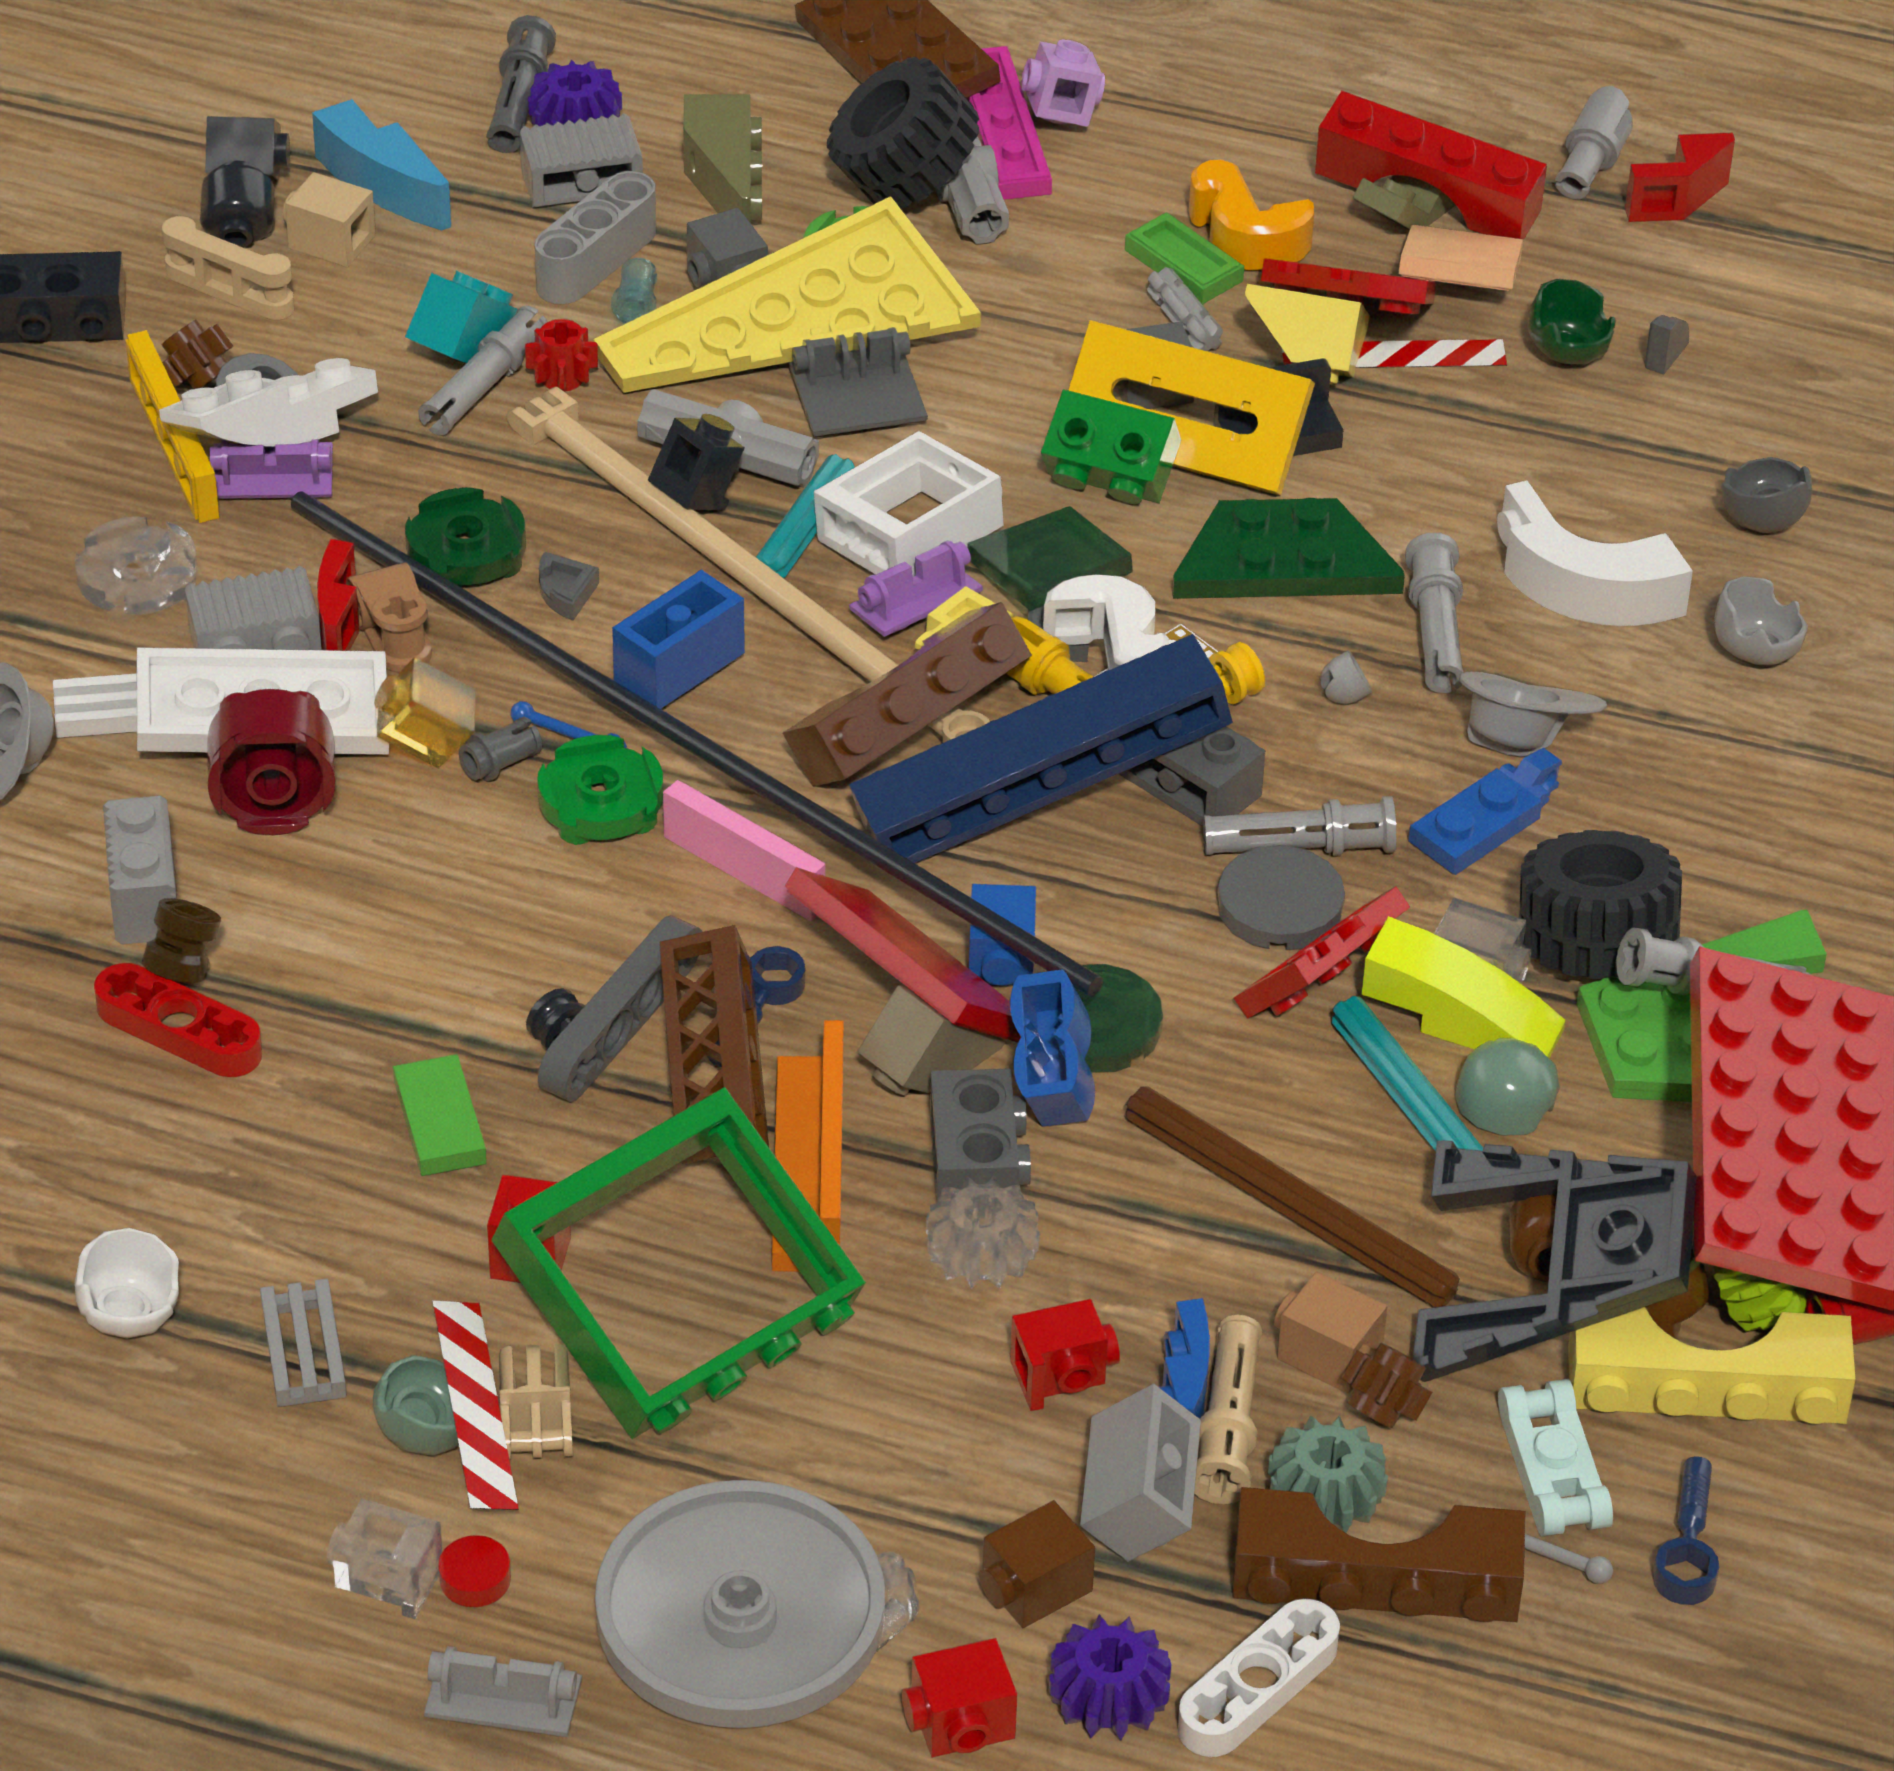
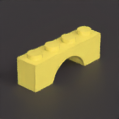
(1790, 1374)

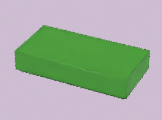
(1193, 258)
(439, 1115)

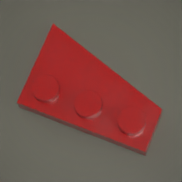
(1322, 957)

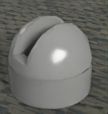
(1344, 680)

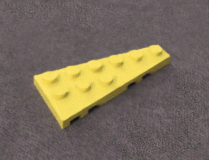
(838, 281)

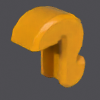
(1238, 227)

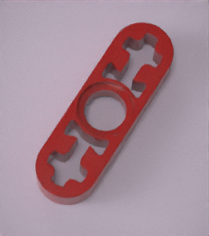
(190, 1042)

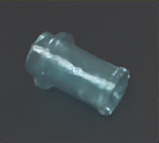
(636, 290)

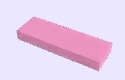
(735, 844)

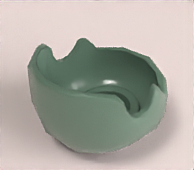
(1507, 1086)
(416, 1406)

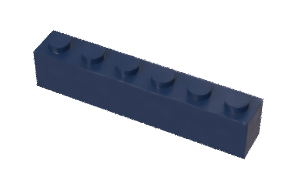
(1044, 751)

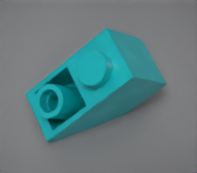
(459, 315)

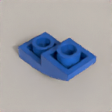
(1188, 1356)

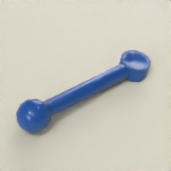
(524, 709)

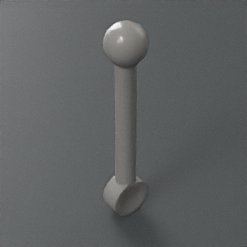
(1597, 1569)

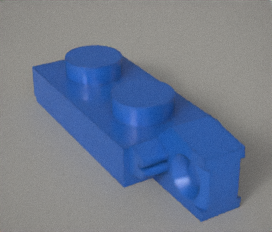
(1487, 812)

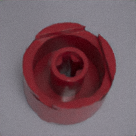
(270, 760)

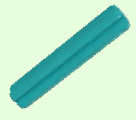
(799, 523)

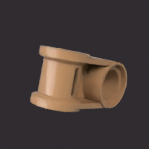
(393, 614)

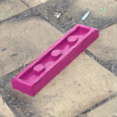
(1011, 133)

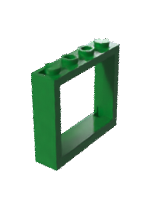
(770, 1190)

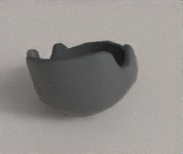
(1767, 494)

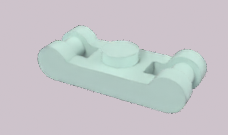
(1554, 1458)

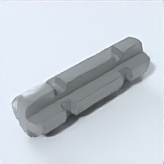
(1184, 307)

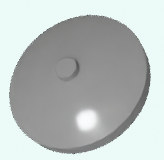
(740, 1603)

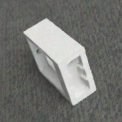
(854, 506)

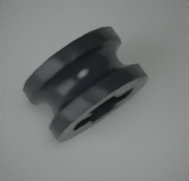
(552, 1015)

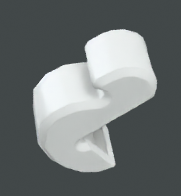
(1106, 610)

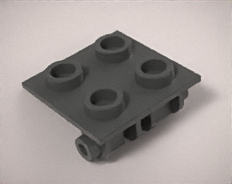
(859, 386)

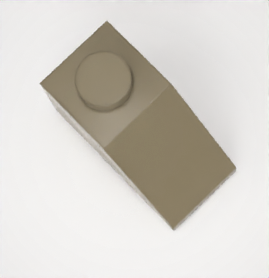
(917, 1039)

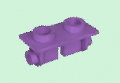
(272, 470)
(898, 599)

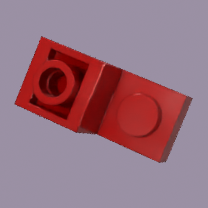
(1680, 187)

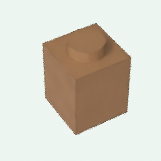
(1326, 1327)

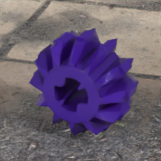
(573, 94)
(1110, 1677)

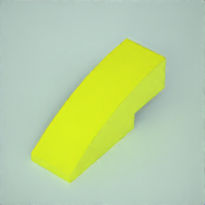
(1455, 990)

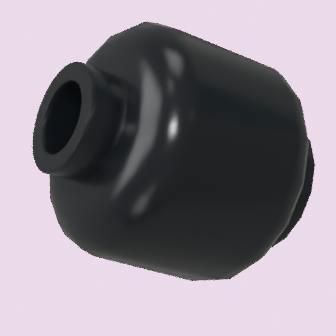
(237, 202)

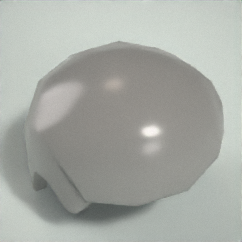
(1755, 624)

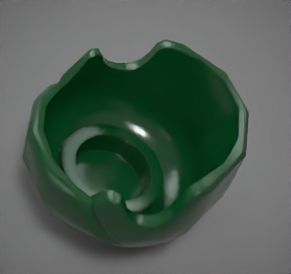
(1570, 322)

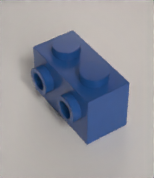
(679, 639)

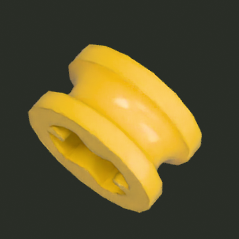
(1239, 671)

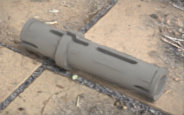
(498, 356)

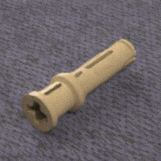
(1226, 1428)

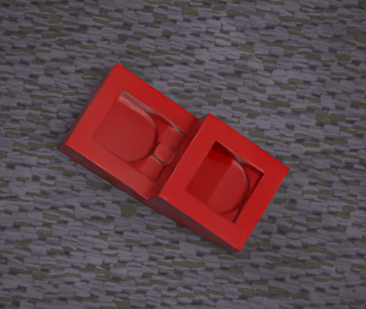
(337, 600)

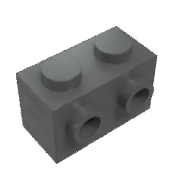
(1206, 776)

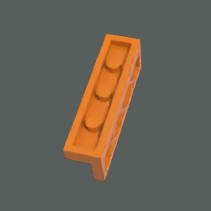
(811, 1131)

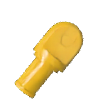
(1050, 661)

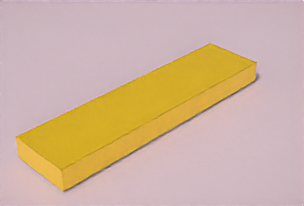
(180, 447)

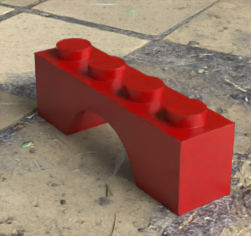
(1489, 184)

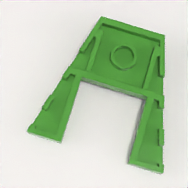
(1646, 1029)

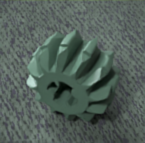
(1335, 1466)

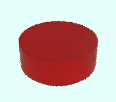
(474, 1571)

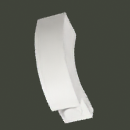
(1590, 579)

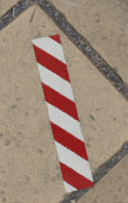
(1429, 353)
(475, 1406)

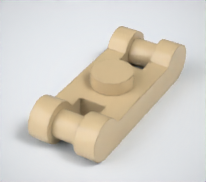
(227, 270)

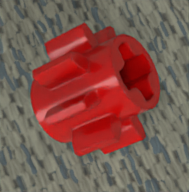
(561, 355)

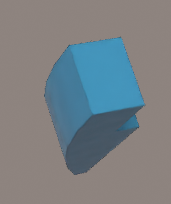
(382, 162)

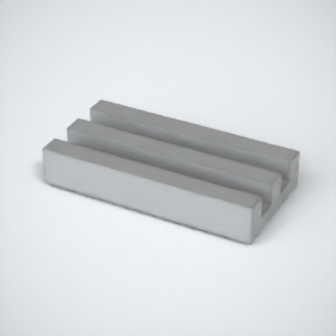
(297, 1302)

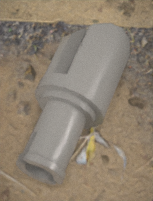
(1595, 141)

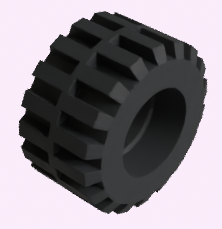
(903, 132)
(1589, 892)

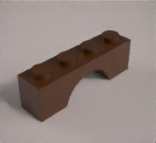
(907, 698)
(1458, 1570)

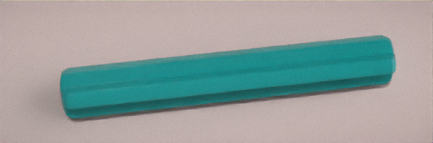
(1400, 1075)

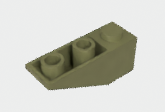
(719, 152)

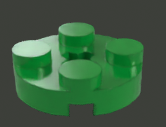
(585, 815)

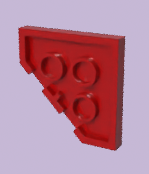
(1395, 292)

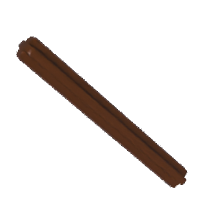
(1293, 1197)

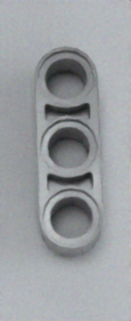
(595, 237)

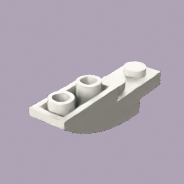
(273, 411)

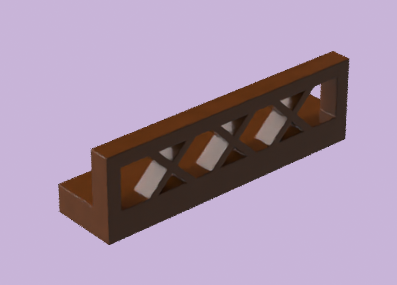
(734, 1025)

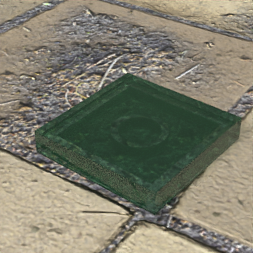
(1045, 552)

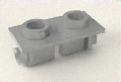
(502, 1695)

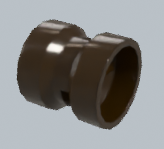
(181, 940)

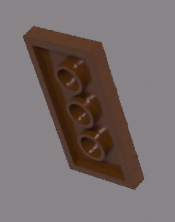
(879, 32)

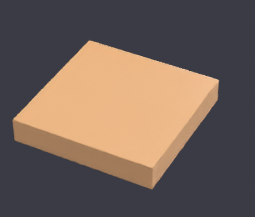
(1461, 257)

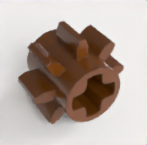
(195, 354)
(1386, 1385)

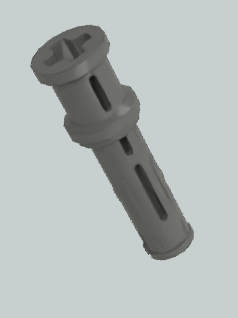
(518, 68)

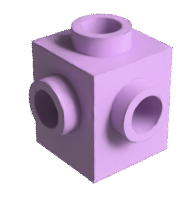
(1063, 82)

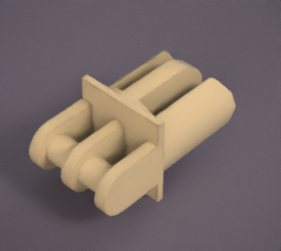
(536, 1414)

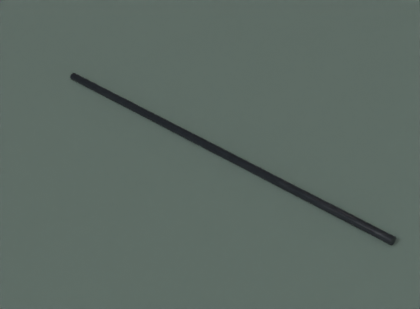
(705, 748)

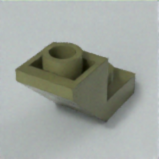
(1404, 200)

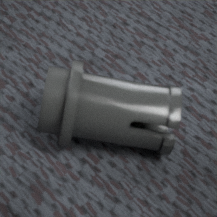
(487, 754)

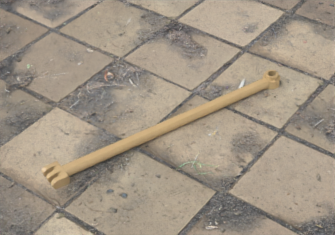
(558, 419)

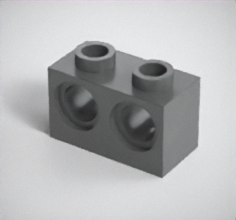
(976, 1129)

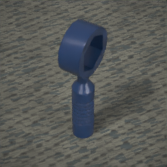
(775, 991)
(1687, 1548)

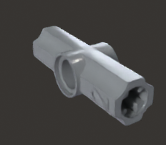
(976, 196)
(767, 449)

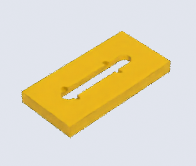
(1273, 396)

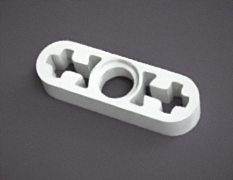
(1249, 1705)

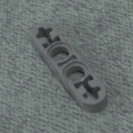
(612, 1015)

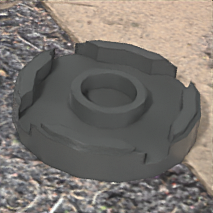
(1280, 896)

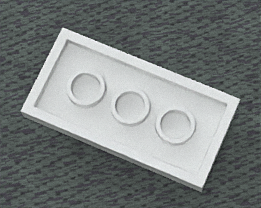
(184, 688)

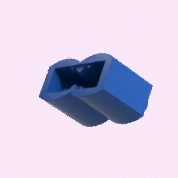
(1052, 1048)

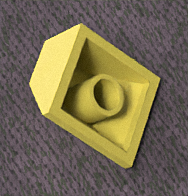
(1313, 326)

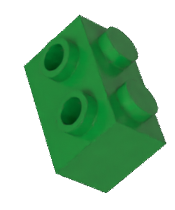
(1110, 447)

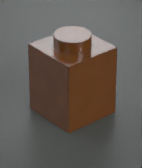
(1037, 1564)

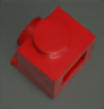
(1061, 1350)

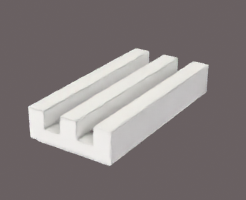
(95, 705)

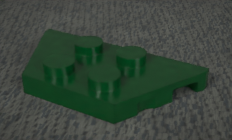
(1285, 552)

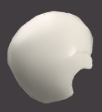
(127, 1283)

